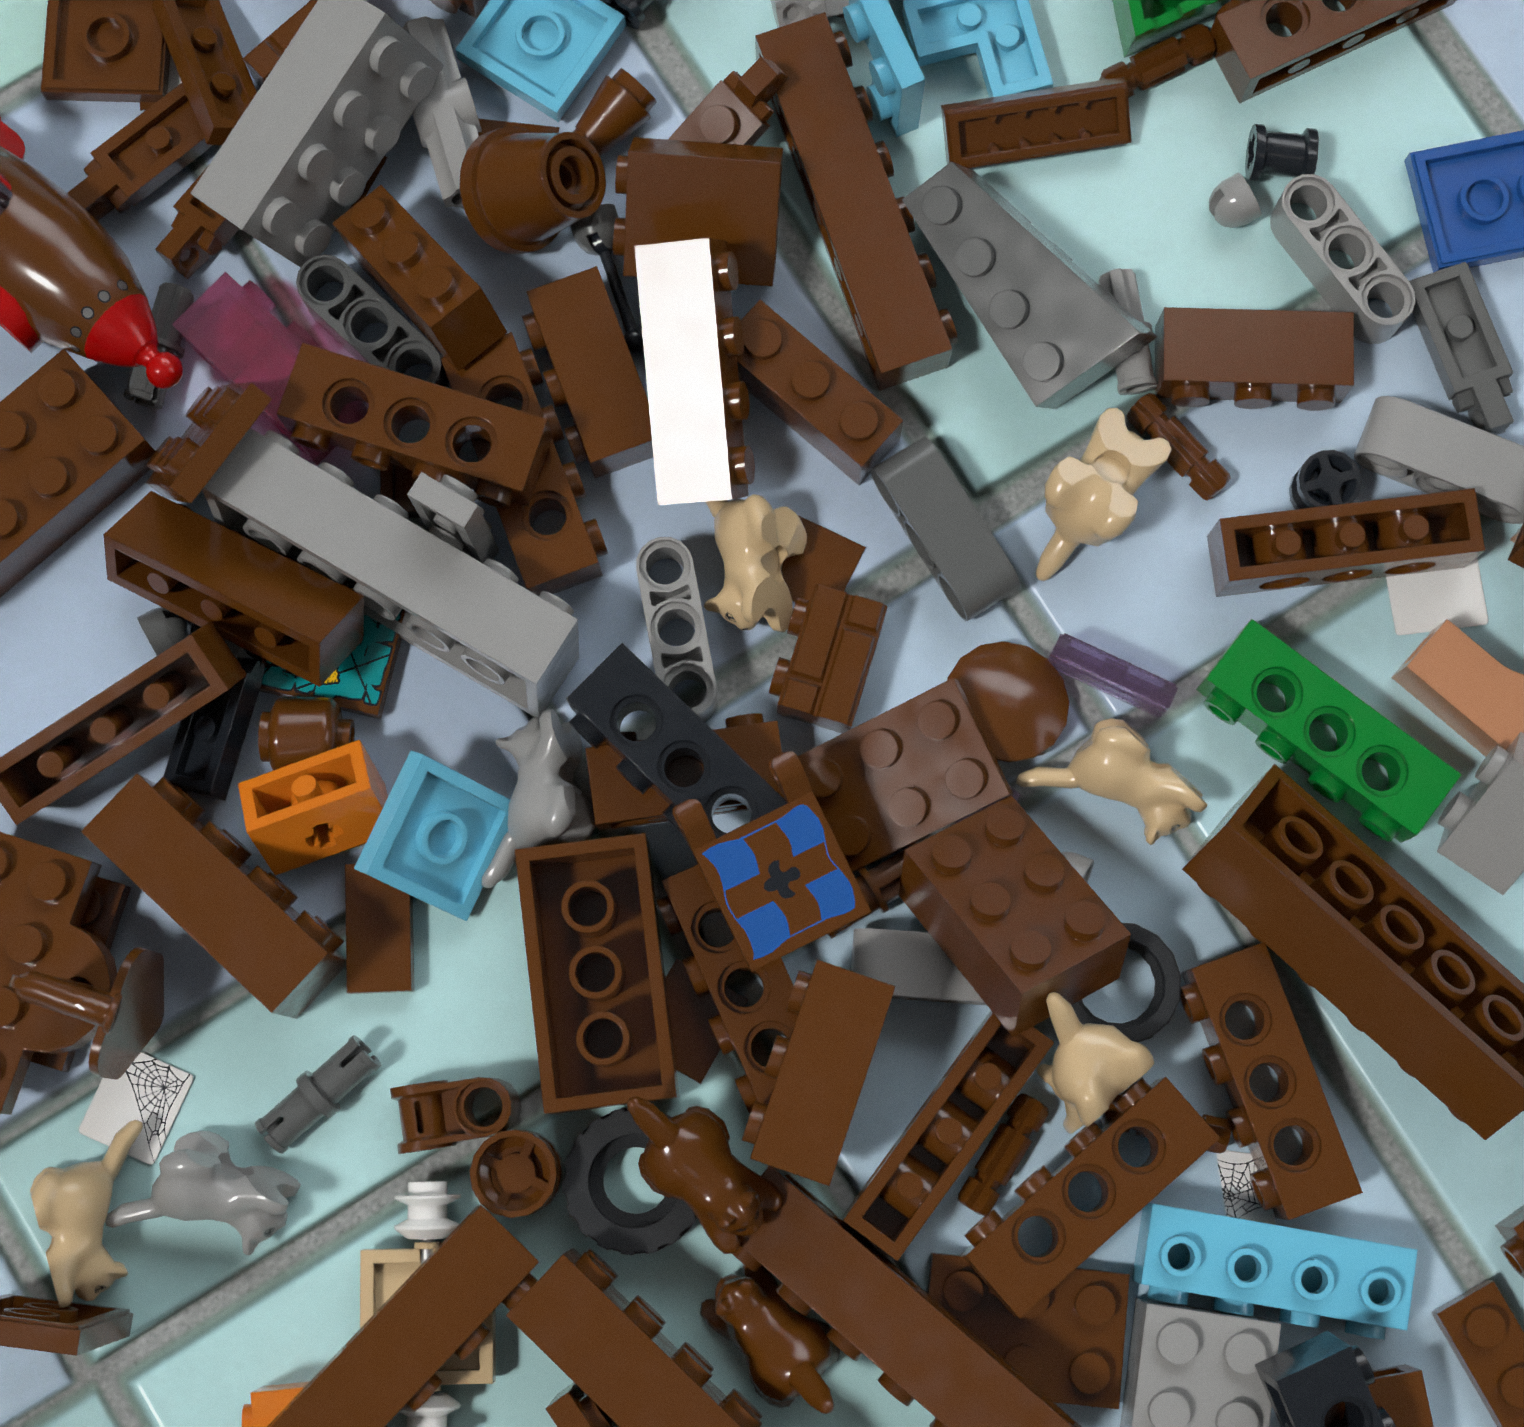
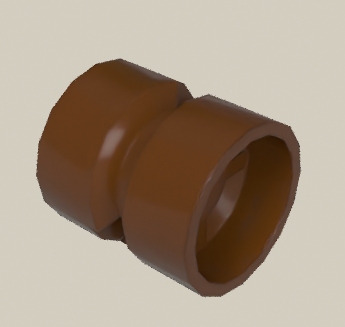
(516, 1173)

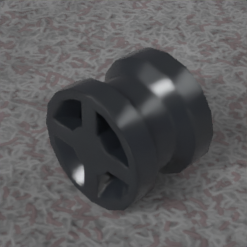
(1336, 477)

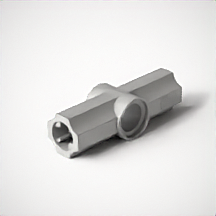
(448, 114)

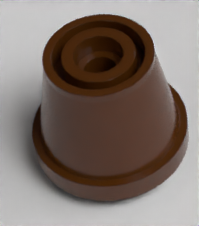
(529, 186)

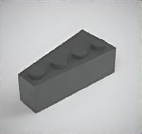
(1026, 291)

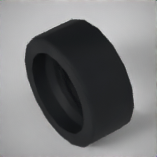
(1166, 987)

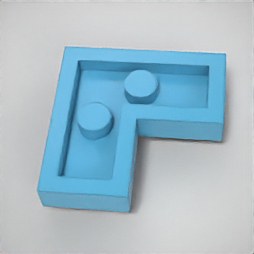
(996, 30)
(895, 73)

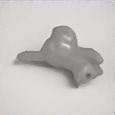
(545, 801)
(205, 1185)

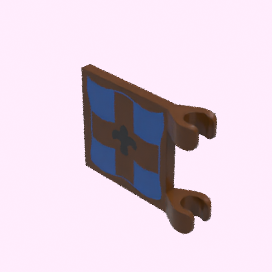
(779, 874)

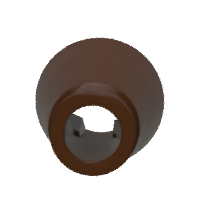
(615, 111)

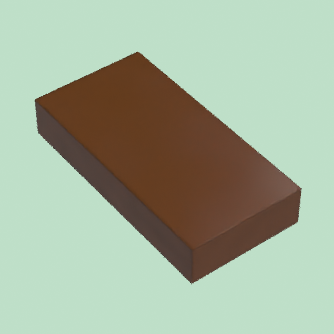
(377, 936)

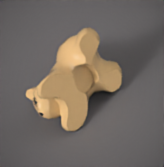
(1094, 496)
(753, 548)
(1119, 768)
(1090, 1064)
(73, 1210)

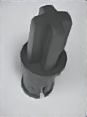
(169, 305)

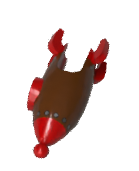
(69, 277)

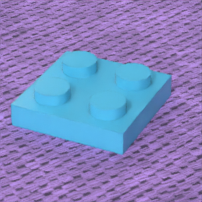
(541, 47)
(436, 836)

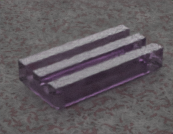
(1112, 675)

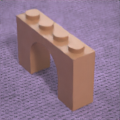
(1466, 687)

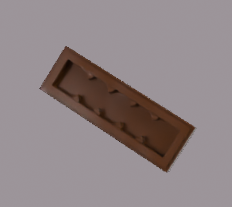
(1037, 123)

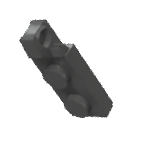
(1464, 346)

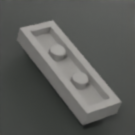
(453, 509)

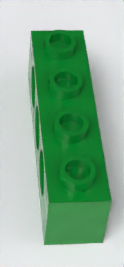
(1415, 775)

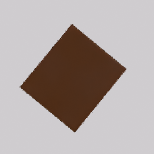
(825, 561)
(689, 1014)

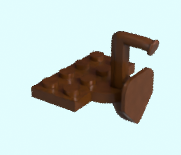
(48, 956)

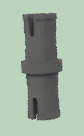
(317, 1094)

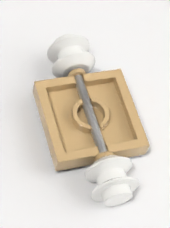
(387, 1269)

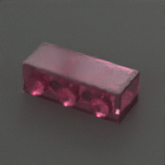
(246, 343)

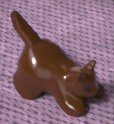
(694, 1163)
(780, 1346)

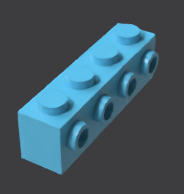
(1274, 1267)

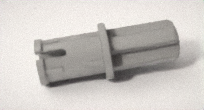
(1135, 373)

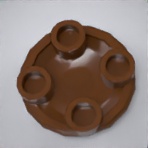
(1014, 698)

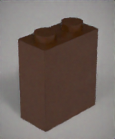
(699, 193)

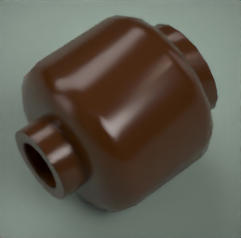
(302, 729)

